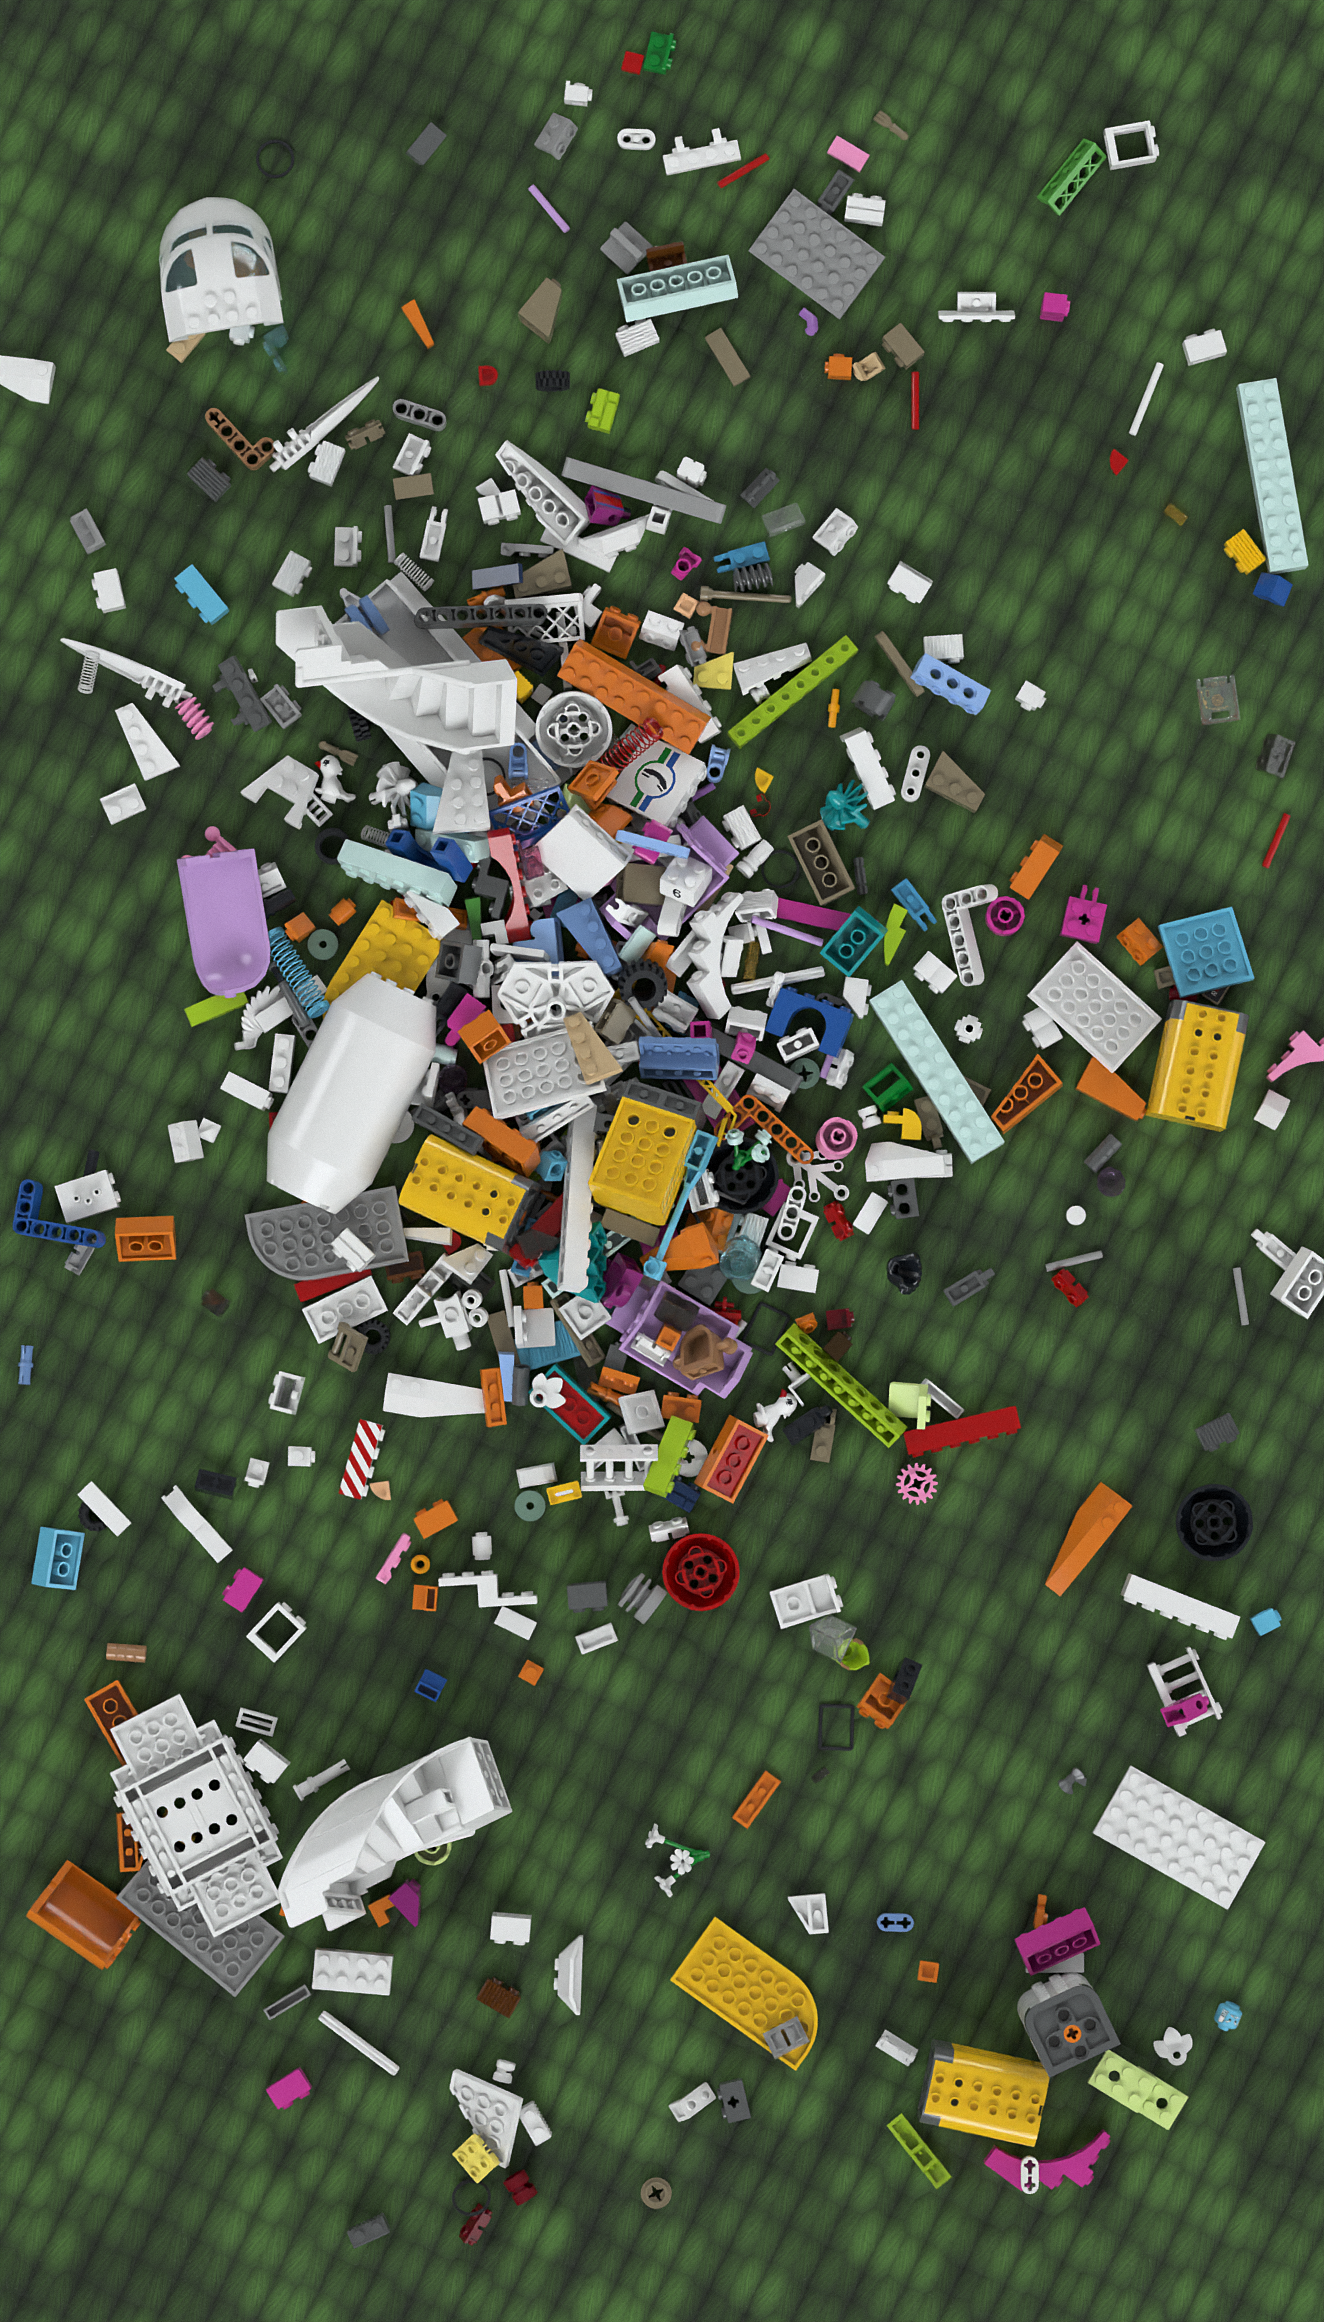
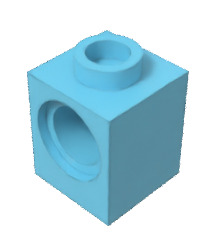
(552, 1165)
(1266, 1621)

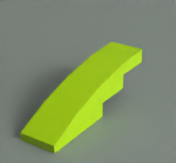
(919, 2151)

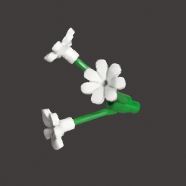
(682, 1860)

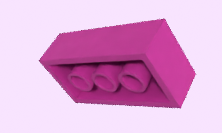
(1057, 1941)

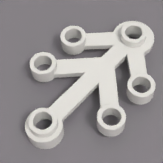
(814, 1173)

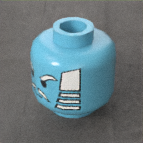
(1228, 2015)

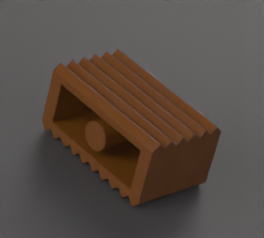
(499, 1997)

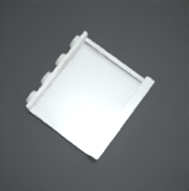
(582, 853)

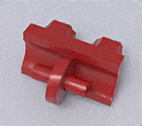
(732, 1315)

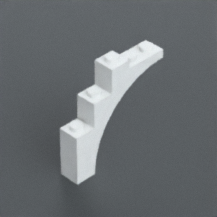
(707, 981)

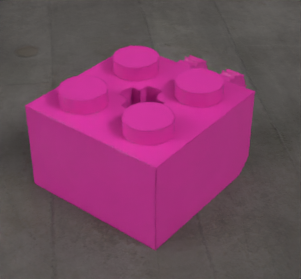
(1080, 907)
(464, 1013)

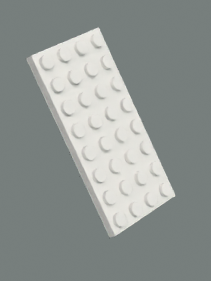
(1179, 1837)

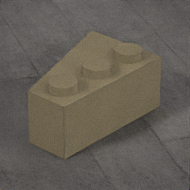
(545, 577)

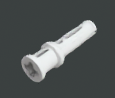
(312, 1783)

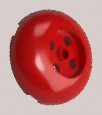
(706, 1594)

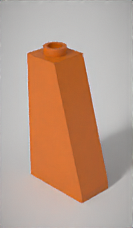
(1110, 1090)

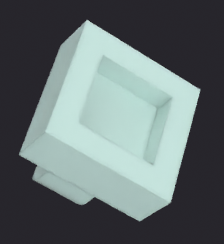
(628, 730)

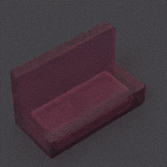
(530, 861)

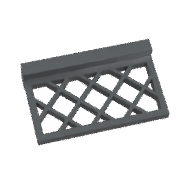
(450, 1131)

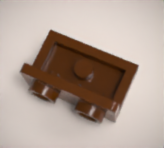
(666, 256)
(412, 1269)

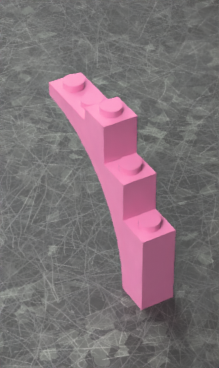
(1303, 1052)

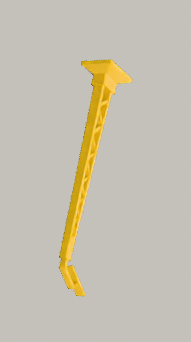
(720, 1099)

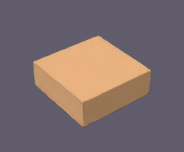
(686, 605)

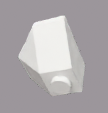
(806, 582)

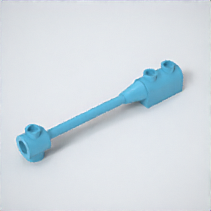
(696, 1164)

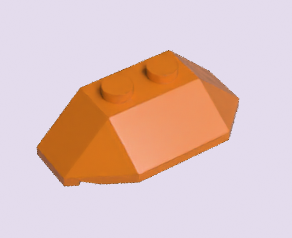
(611, 818)

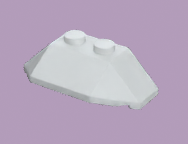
(615, 539)
(570, 1974)

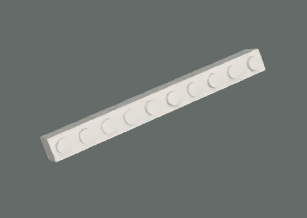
(577, 1203)

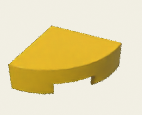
(763, 780)

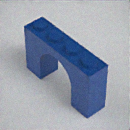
(444, 854)
(790, 1003)

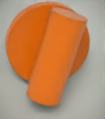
(807, 1323)

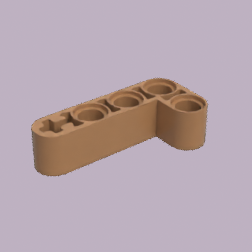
(236, 437)

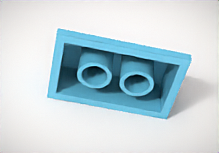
(58, 1558)

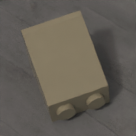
(542, 309)

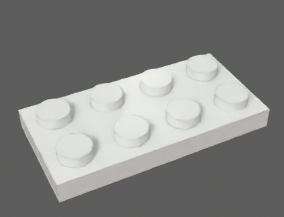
(349, 1305)

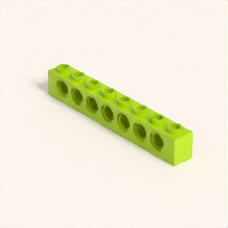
(792, 692)
(841, 1385)

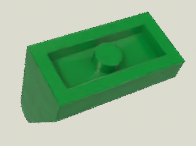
(892, 1094)

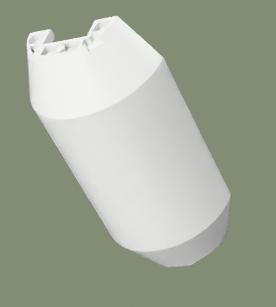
(351, 1093)

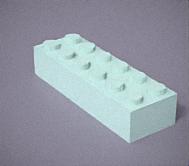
(677, 288)
(396, 873)

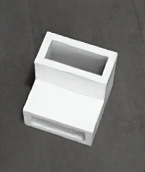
(496, 929)
(1272, 1109)

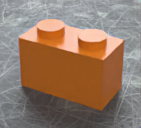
(435, 1518)

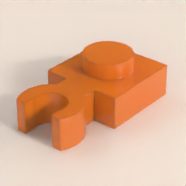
(1040, 1915)

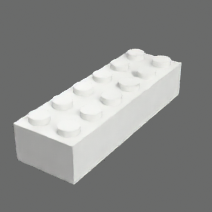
(1179, 1605)

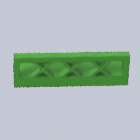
(1069, 173)

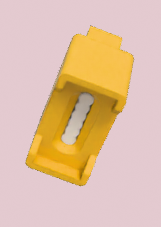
(564, 1492)

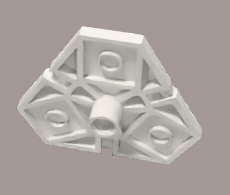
(532, 990)

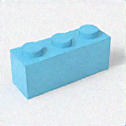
(201, 595)

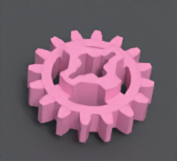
(912, 1474)

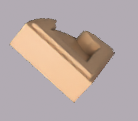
(381, 1489)

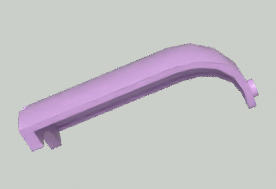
(225, 920)

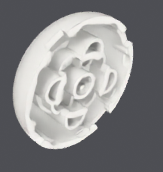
(550, 728)

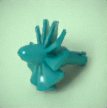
(843, 808)

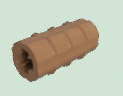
(126, 1652)

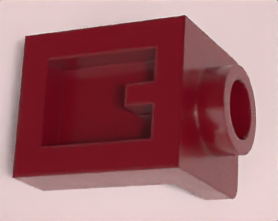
(839, 1318)

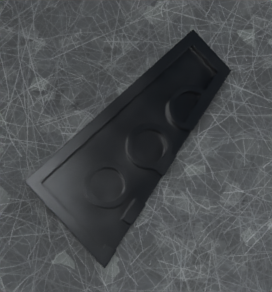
(523, 650)

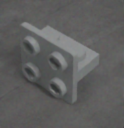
(625, 247)

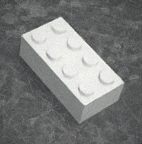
(352, 1971)

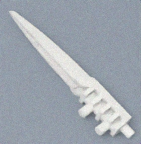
(316, 431)
(136, 672)

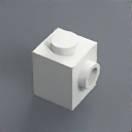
(241, 334)
(1030, 696)

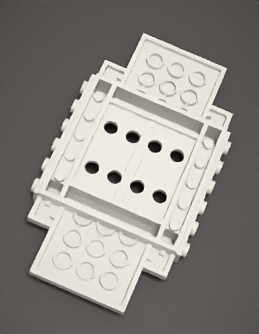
(168, 1761)

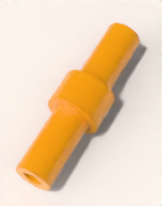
(833, 708)

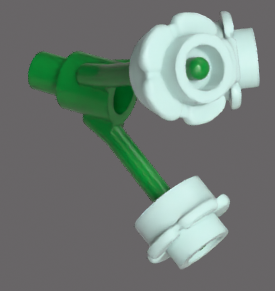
(758, 1152)

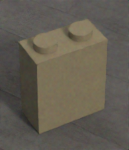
(640, 885)

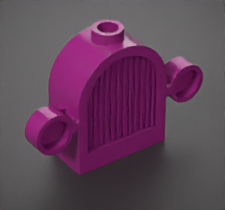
(621, 1280)

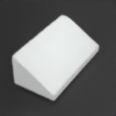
(870, 1213)

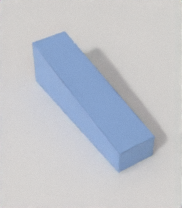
(506, 1366)

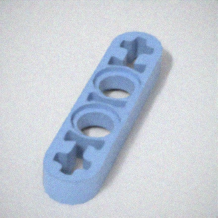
(652, 844)

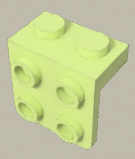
(910, 1401)

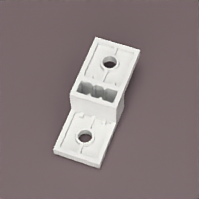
(488, 1589)

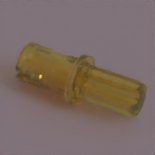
(751, 961)

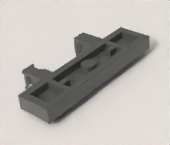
(251, 709)

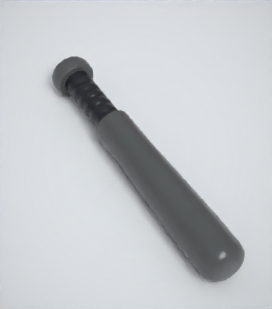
(289, 995)

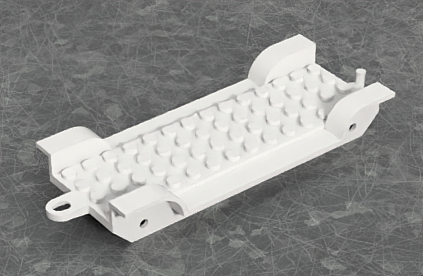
(398, 605)

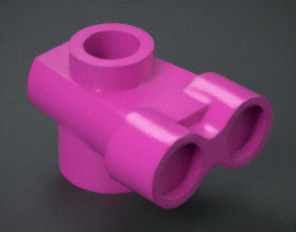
(687, 561)

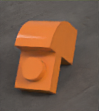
(508, 795)

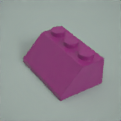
(408, 1900)

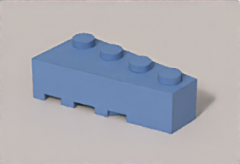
(590, 931)

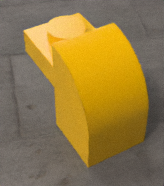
(910, 1123)

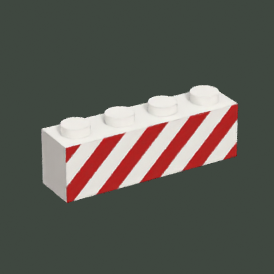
(360, 1460)

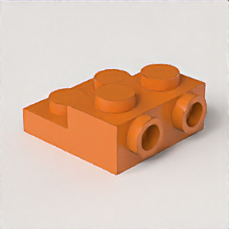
(616, 632)
(877, 1705)

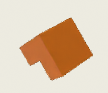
(425, 1597)
(378, 1909)

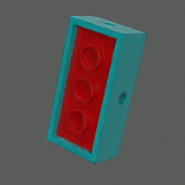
(580, 1412)

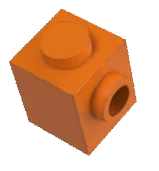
(839, 367)

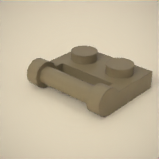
(352, 1348)

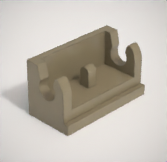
(413, 486)

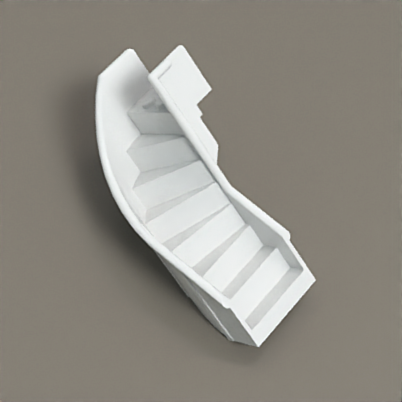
(436, 704)
(385, 1821)

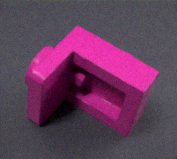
(744, 1047)

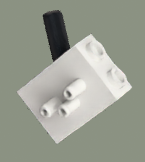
(88, 1194)

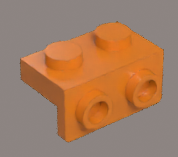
(1139, 941)

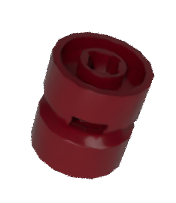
(520, 2187)

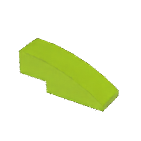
(894, 934)
(214, 1007)

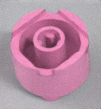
(836, 1128)

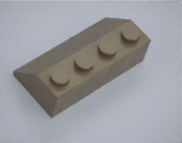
(821, 862)

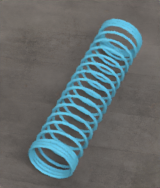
(324, 1005)

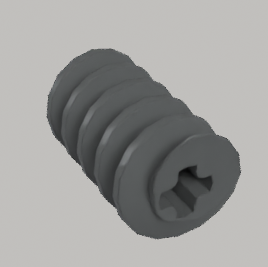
(752, 577)

